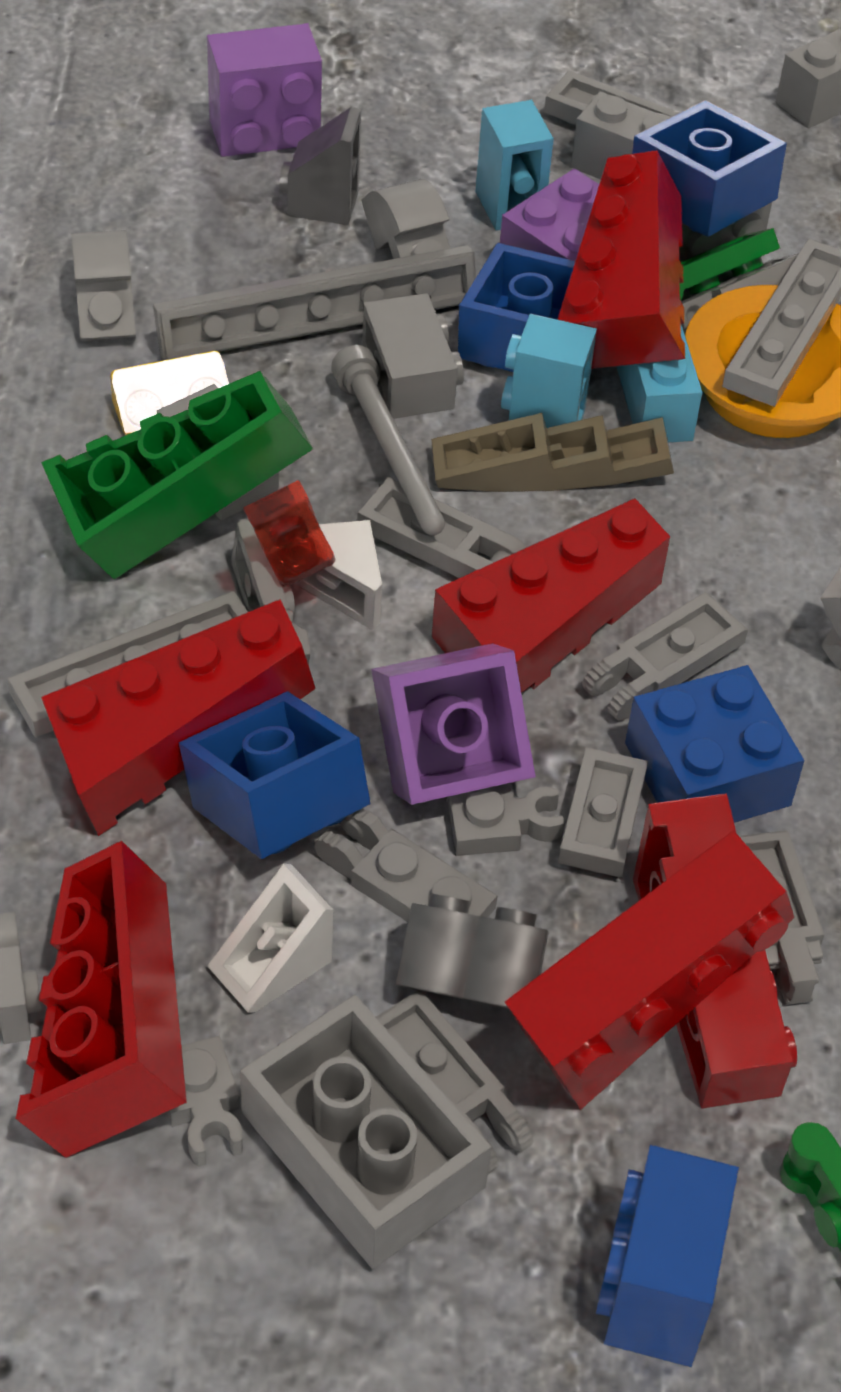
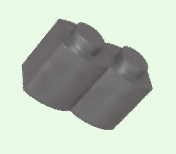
(469, 953)

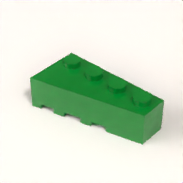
(175, 471)

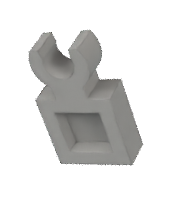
(495, 820)
(17, 988)
(209, 1097)

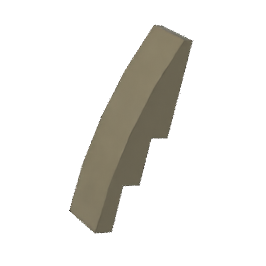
(563, 457)

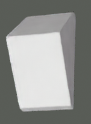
(354, 579)
(276, 942)

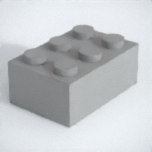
(364, 1130)

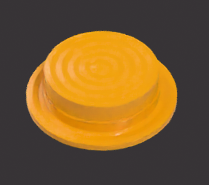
(811, 396)

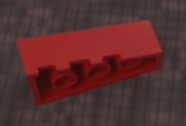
(631, 265)
(555, 591)
(128, 721)
(651, 967)
(111, 1009)
(737, 1032)

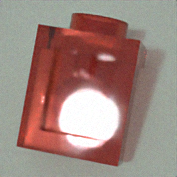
(290, 534)

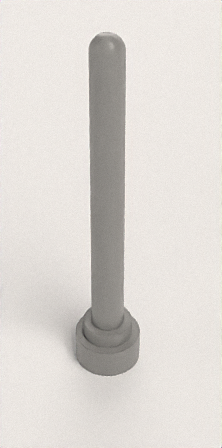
(359, 375)

